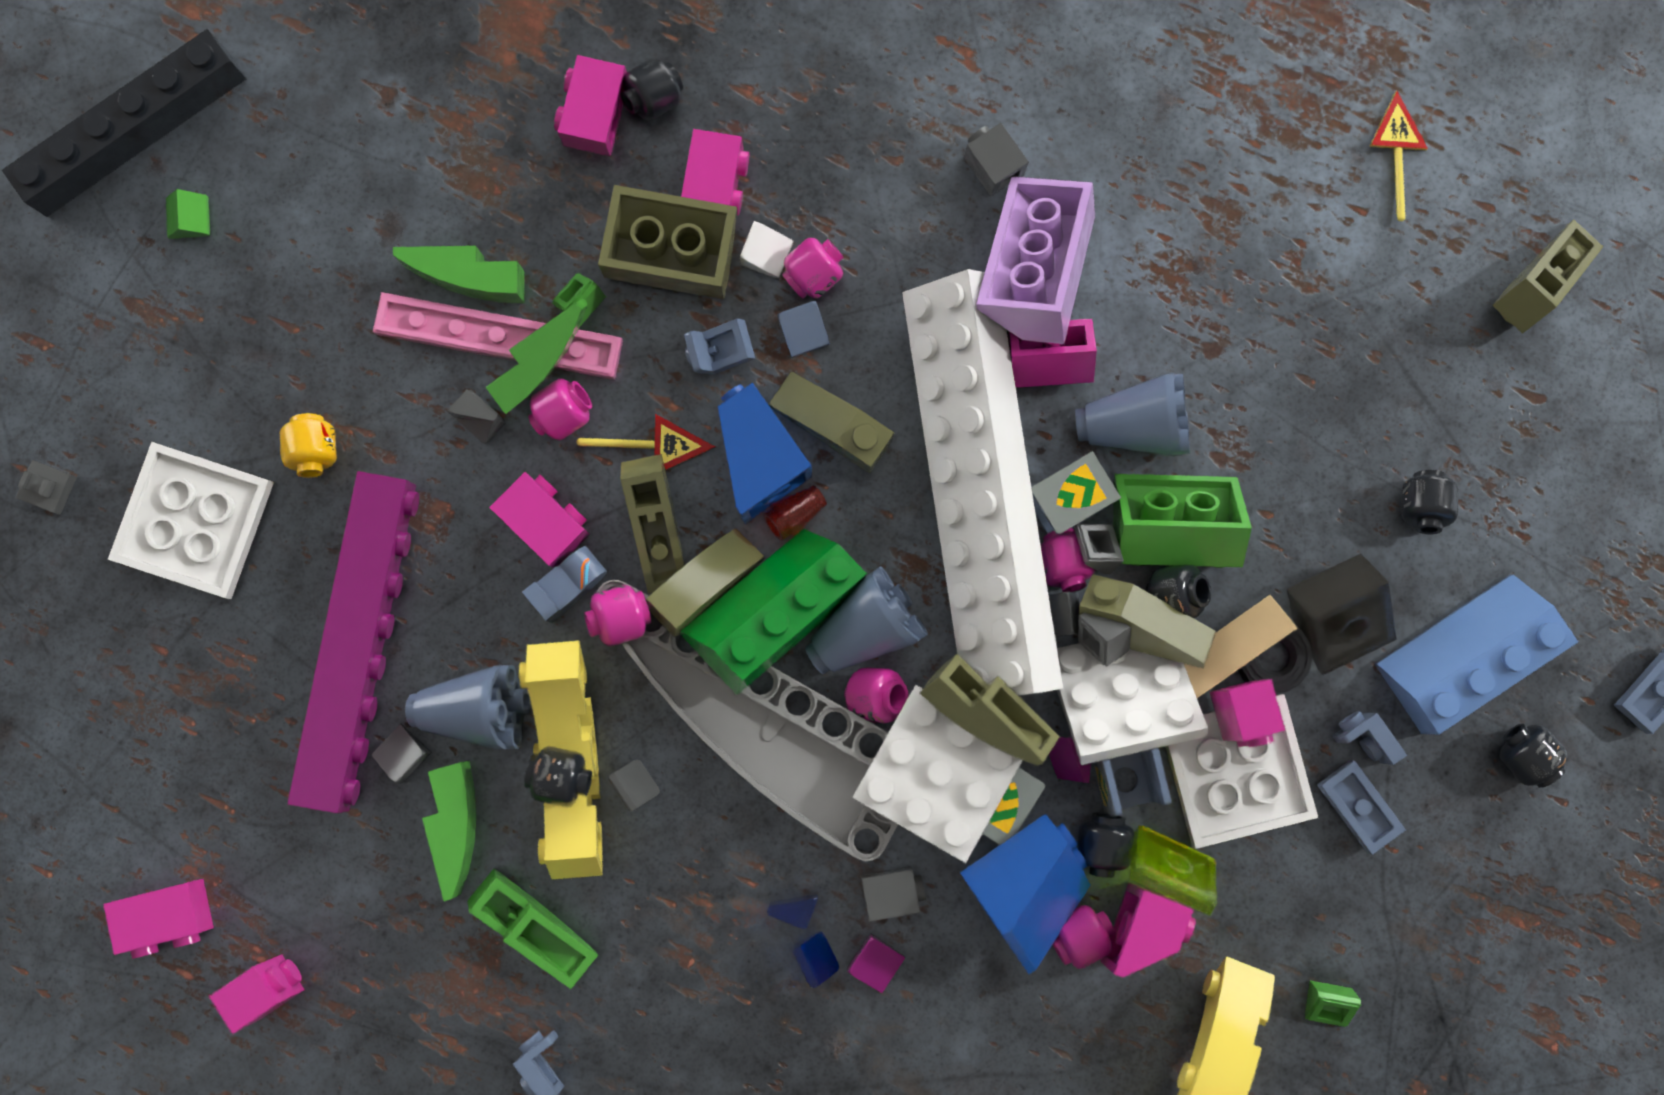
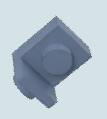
(1377, 738)

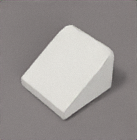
(765, 250)

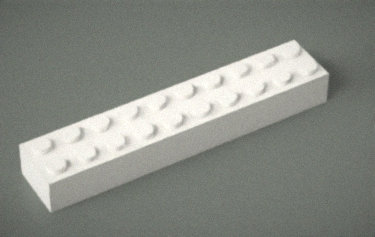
(981, 486)

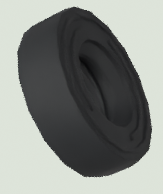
(1294, 672)

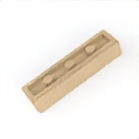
(1240, 643)

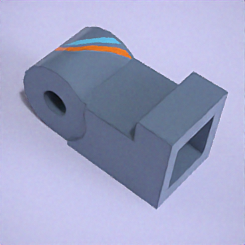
(565, 584)

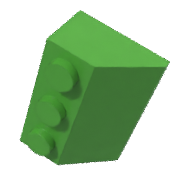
(1181, 520)

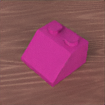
(1147, 930)

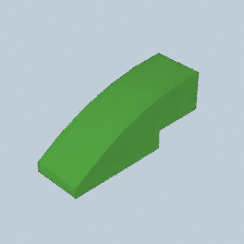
(465, 272)
(537, 357)
(453, 827)
(531, 928)

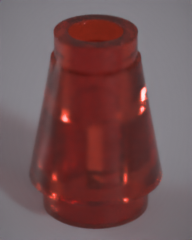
(794, 512)

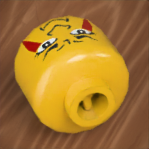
(308, 445)

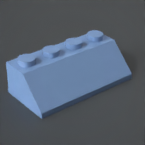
(1475, 654)

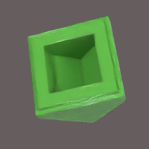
(187, 214)
(575, 290)
(1331, 1004)

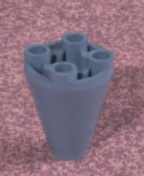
(1139, 418)
(866, 625)
(473, 708)

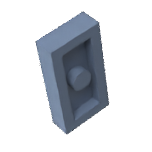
(1645, 698)
(1361, 807)

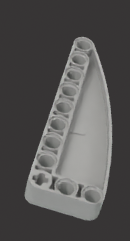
(767, 745)

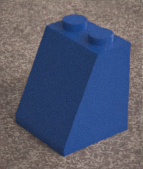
(759, 452)
(1030, 887)

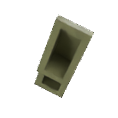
(703, 581)
(989, 711)

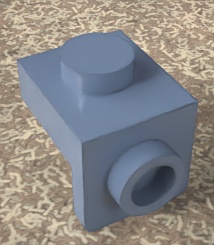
(719, 347)
(535, 1071)

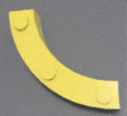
(565, 720)
(1225, 1047)

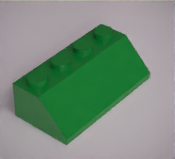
(773, 608)

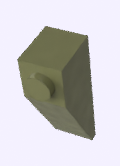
(1548, 277)
(833, 421)
(652, 519)
(1154, 623)

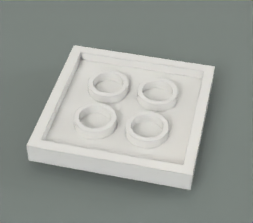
(191, 520)
(1127, 705)
(936, 778)
(1240, 789)

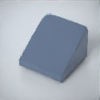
(803, 329)

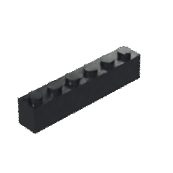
(124, 124)

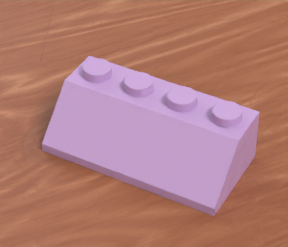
(1038, 257)

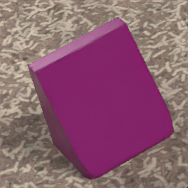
(1067, 763)
(875, 963)

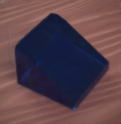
(794, 910)
(816, 959)

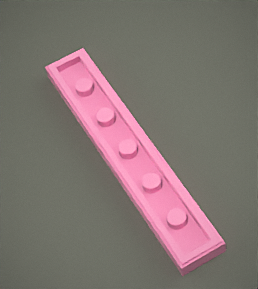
(487, 333)

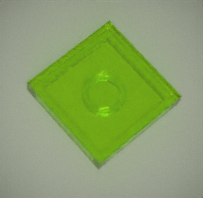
(1174, 870)

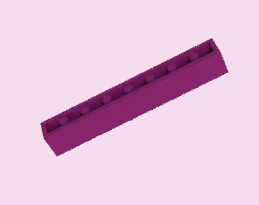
(353, 643)

